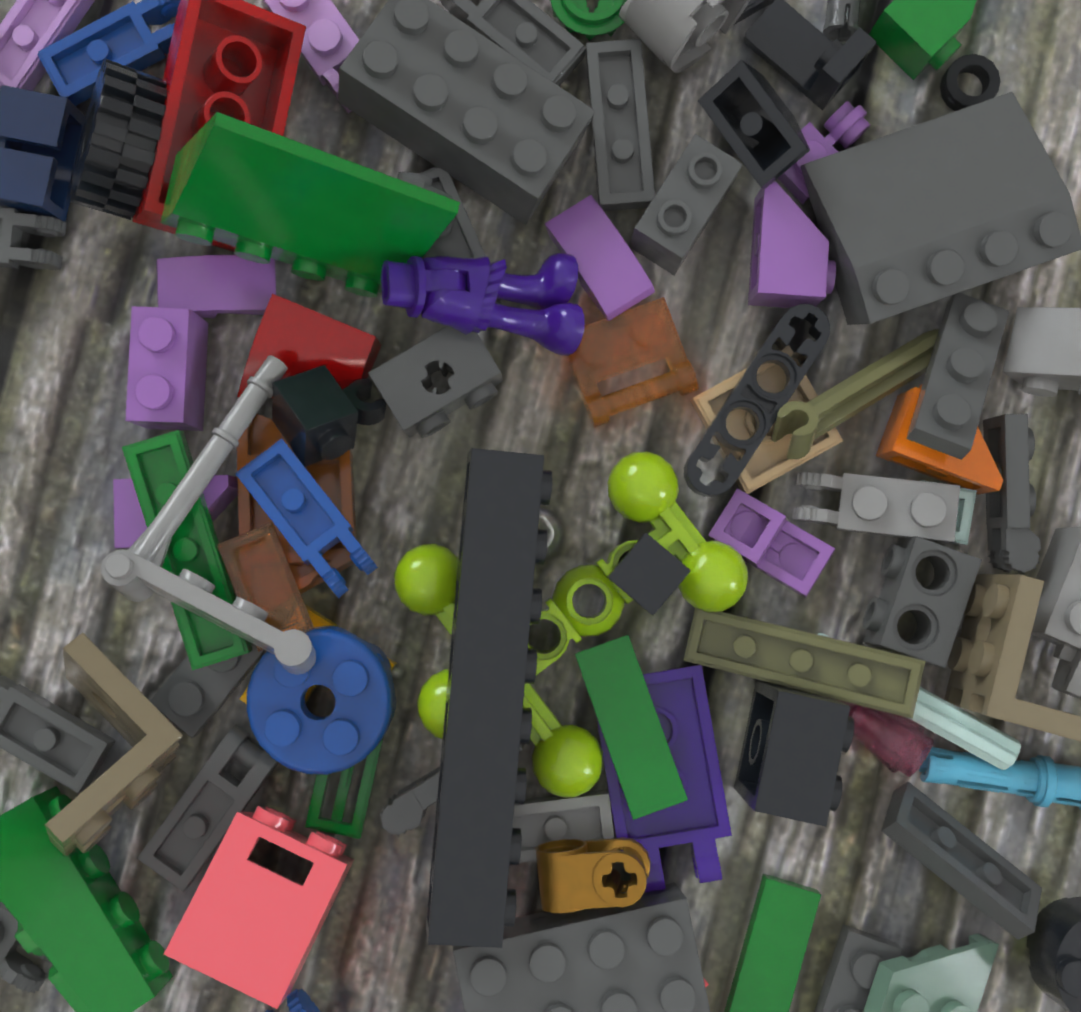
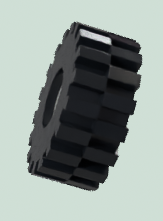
(118, 140)

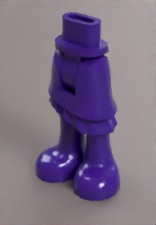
(465, 293)

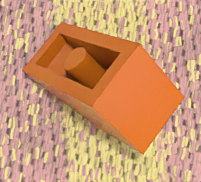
(973, 472)

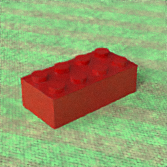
(226, 62)

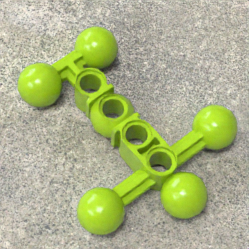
(641, 489)

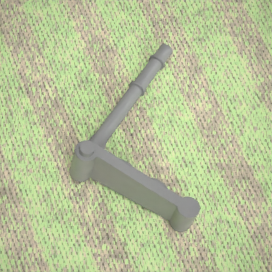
(139, 569)

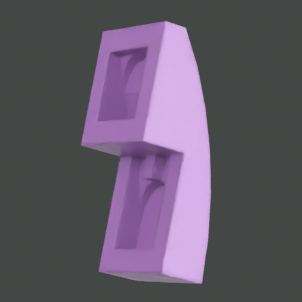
(604, 259)
(215, 284)
(772, 542)

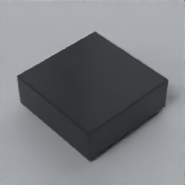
(648, 574)

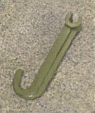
(852, 395)

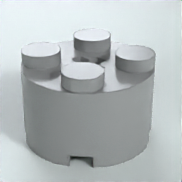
(680, 28)

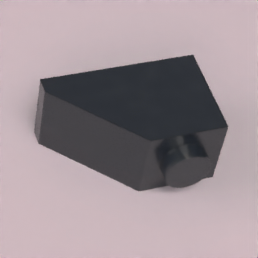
(755, 123)

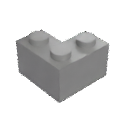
(1045, 350)

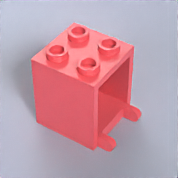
(252, 922)

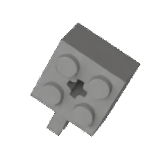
(1060, 607)

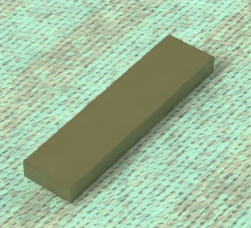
(805, 661)

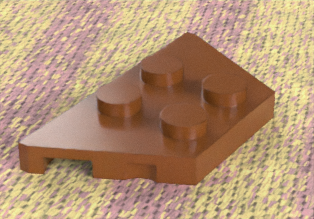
(332, 476)

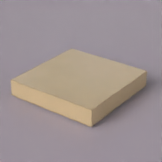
(770, 457)

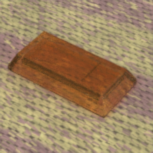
(265, 578)

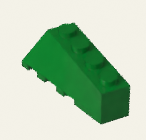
(76, 914)

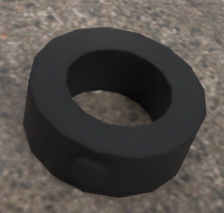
(976, 65)

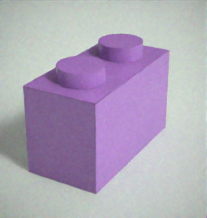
(167, 369)

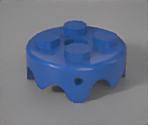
(362, 713)

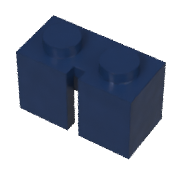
(37, 151)

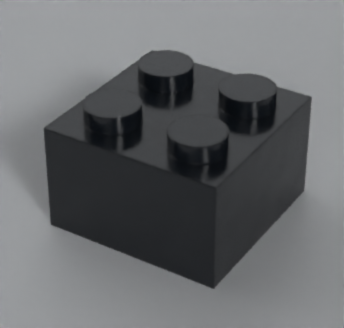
(793, 753)

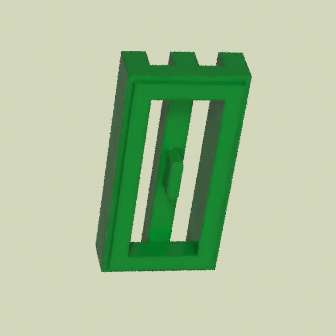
(335, 824)

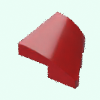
(309, 340)

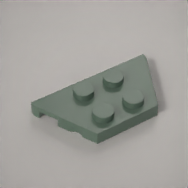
(934, 979)

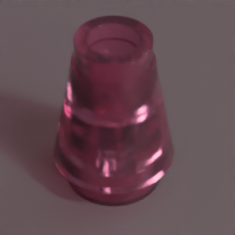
(891, 739)

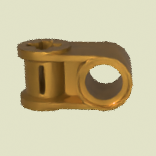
(581, 876)

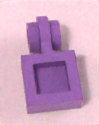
(844, 127)

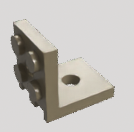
(992, 653)
(134, 774)

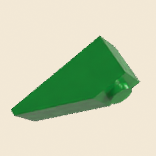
(921, 32)

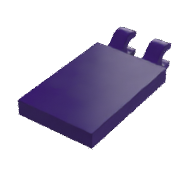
(687, 726)

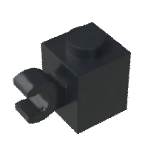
(321, 416)

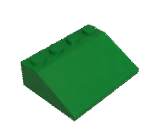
(298, 205)

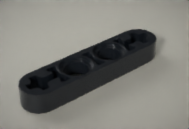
(752, 398)

